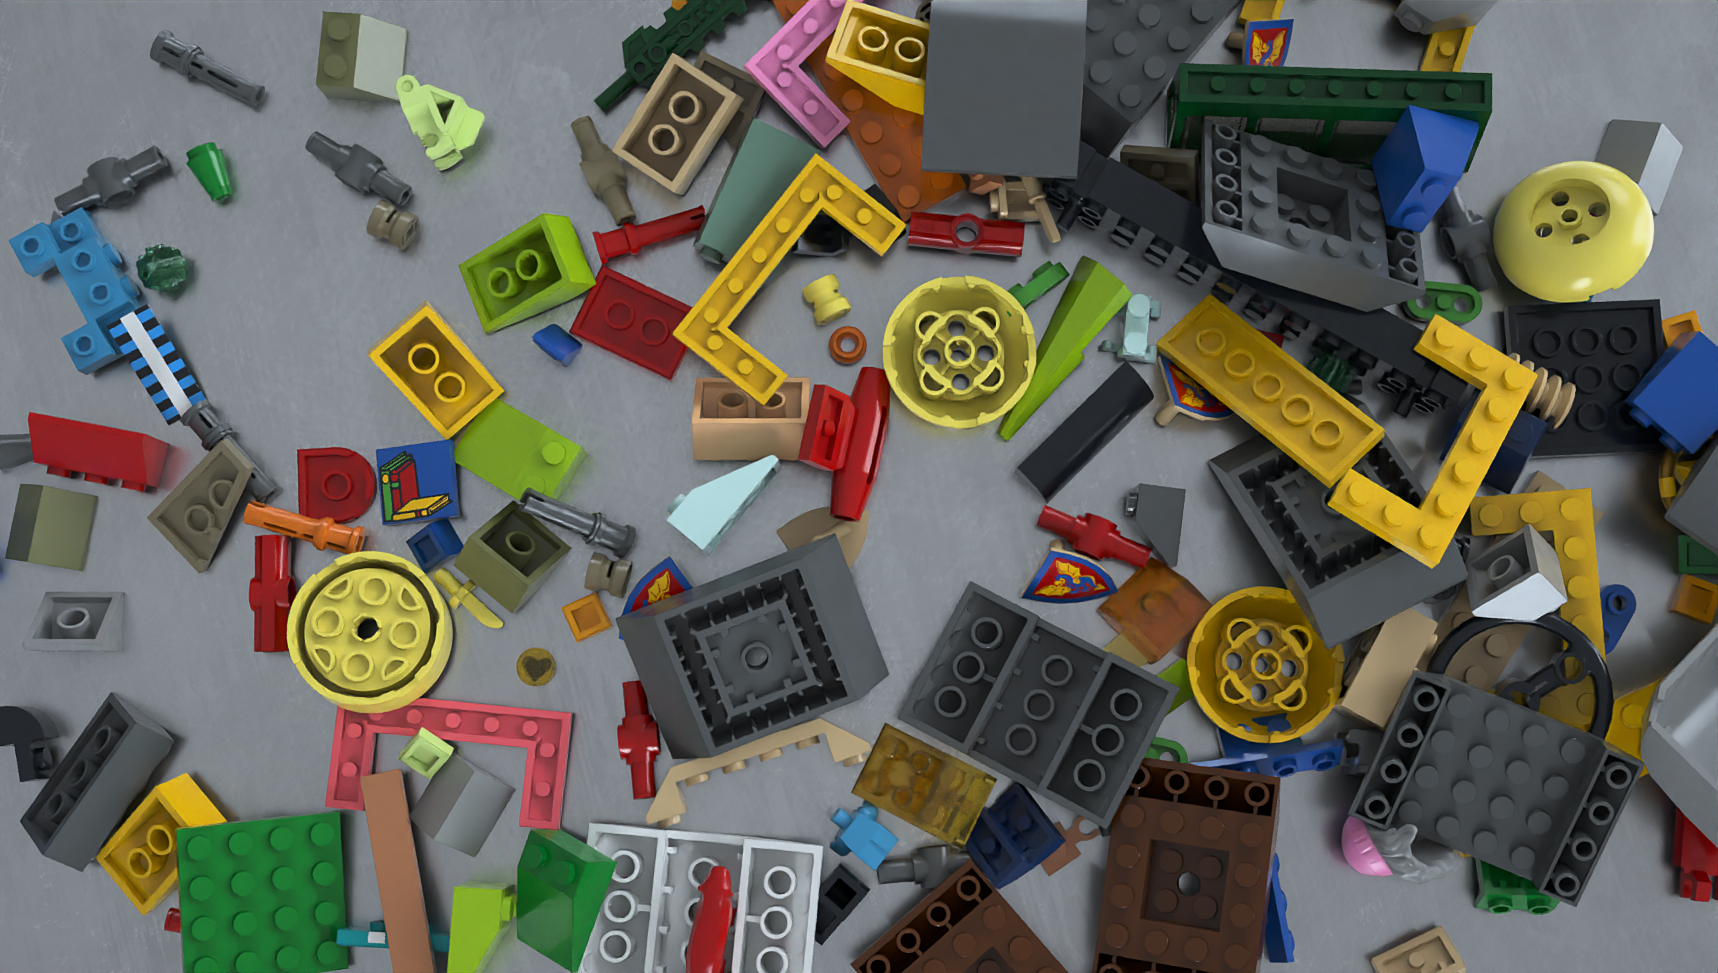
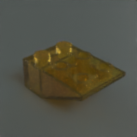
(924, 786)

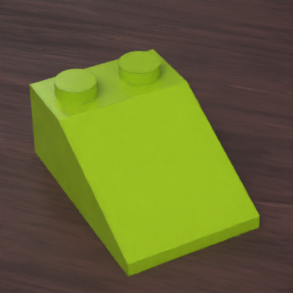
(527, 272)
(518, 452)
(479, 923)

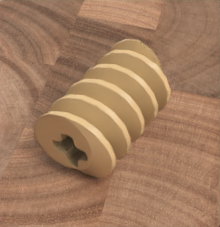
(1548, 394)

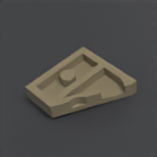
(741, 84)
(1166, 166)

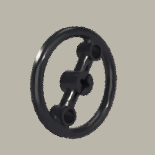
(1579, 646)

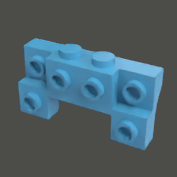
(92, 277)

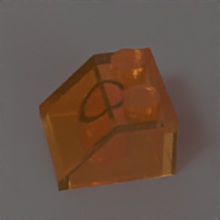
(1155, 609)

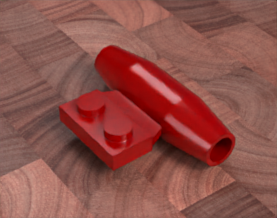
(848, 439)

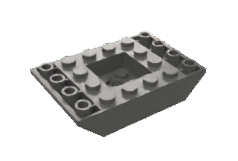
(1304, 222)
(1329, 563)
(790, 605)

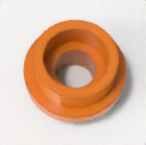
(847, 333)

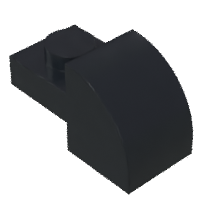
(26, 731)
(837, 899)

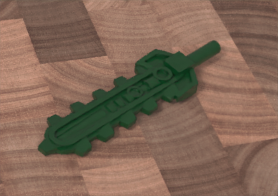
(650, 48)

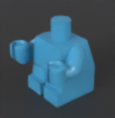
(862, 835)

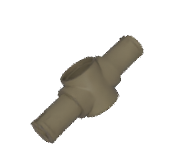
(603, 170)

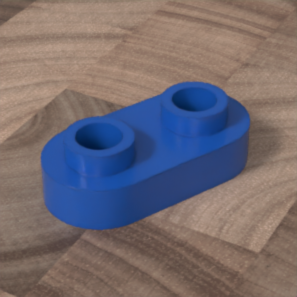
(1615, 620)

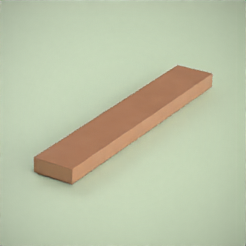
(397, 873)

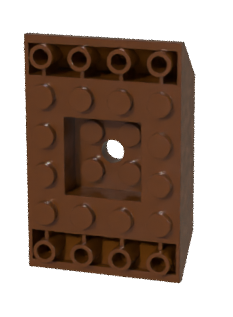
(1197, 823)
(959, 930)

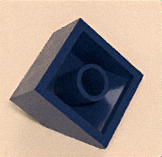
(1514, 451)

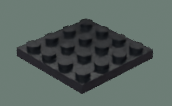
(1605, 355)

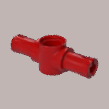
(1094, 537)
(639, 740)

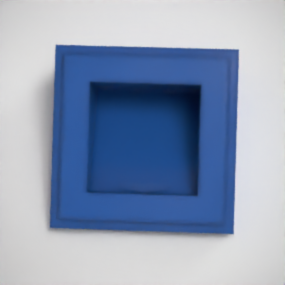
(557, 344)
(435, 545)

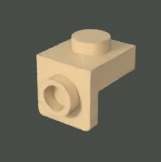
(1012, 203)

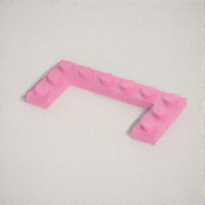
(778, 71)

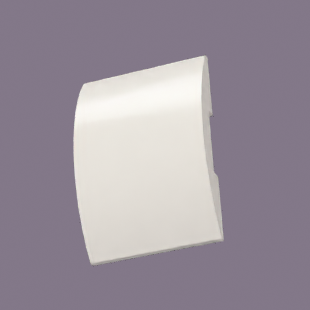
(656, 895)

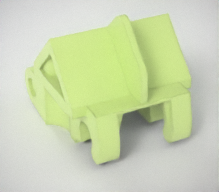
(439, 119)

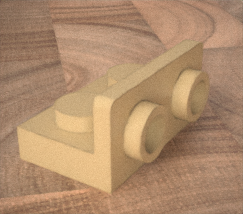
(1424, 954)

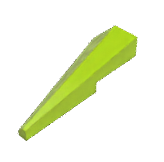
(1083, 311)

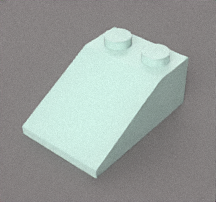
(716, 506)

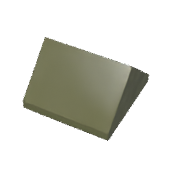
(51, 526)

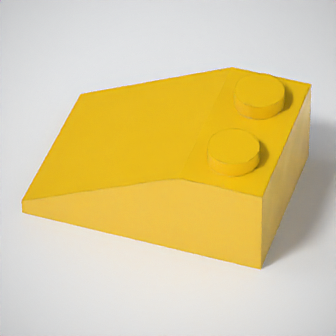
(882, 53)
(435, 370)
(144, 847)

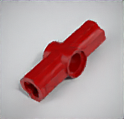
(992, 237)
(272, 592)

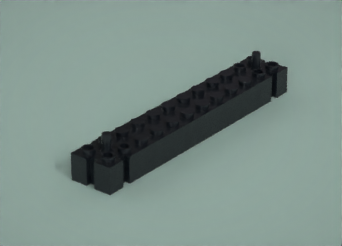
(1172, 233)

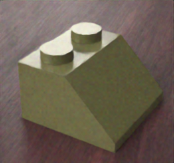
(360, 57)
(511, 556)

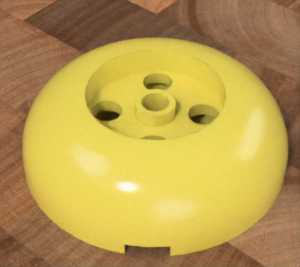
(1582, 251)
(922, 325)

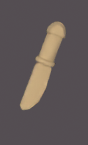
(1037, 198)

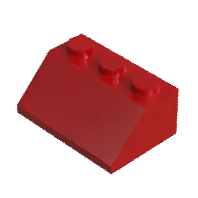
(97, 452)

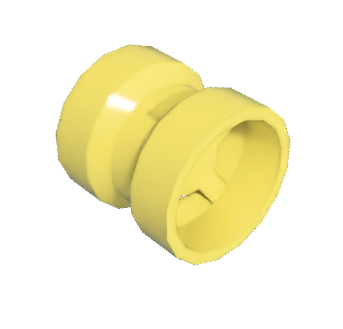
(828, 303)

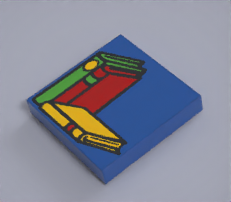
(417, 482)

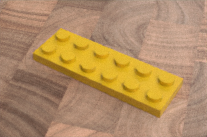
(1270, 390)

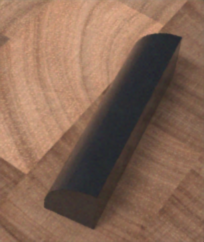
(1085, 432)

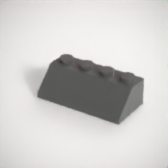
(96, 783)

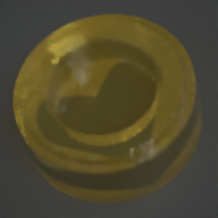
(536, 667)

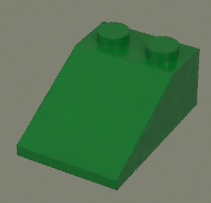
(560, 894)

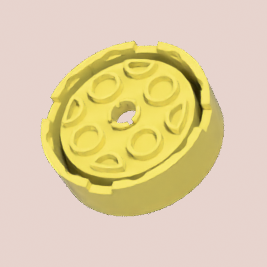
(395, 662)

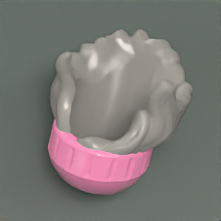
(1394, 852)

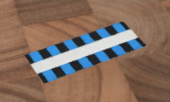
(156, 363)

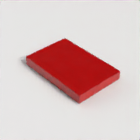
(632, 323)

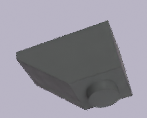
(1158, 519)

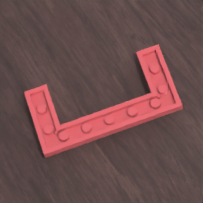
(540, 731)

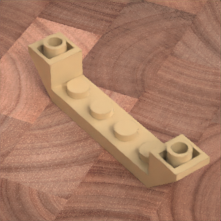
(670, 799)

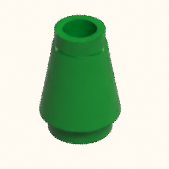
(210, 170)

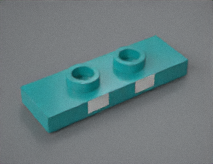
(376, 937)

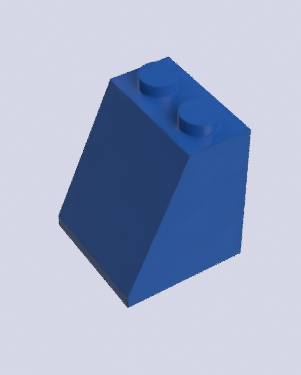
(1421, 165)
(1680, 393)

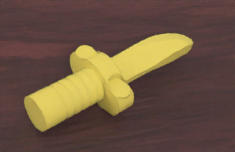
(464, 595)

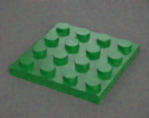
(262, 895)

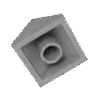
(1644, 153)
(77, 623)
(461, 805)

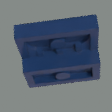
(1012, 837)

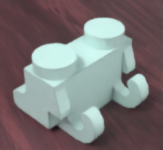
(1135, 330)

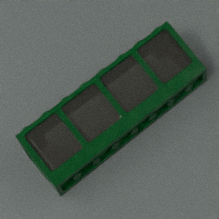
(1318, 109)

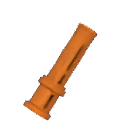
(321, 532)

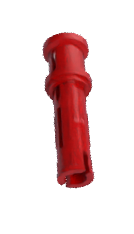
(631, 238)

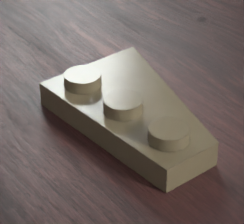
(203, 503)

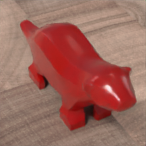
(711, 924)

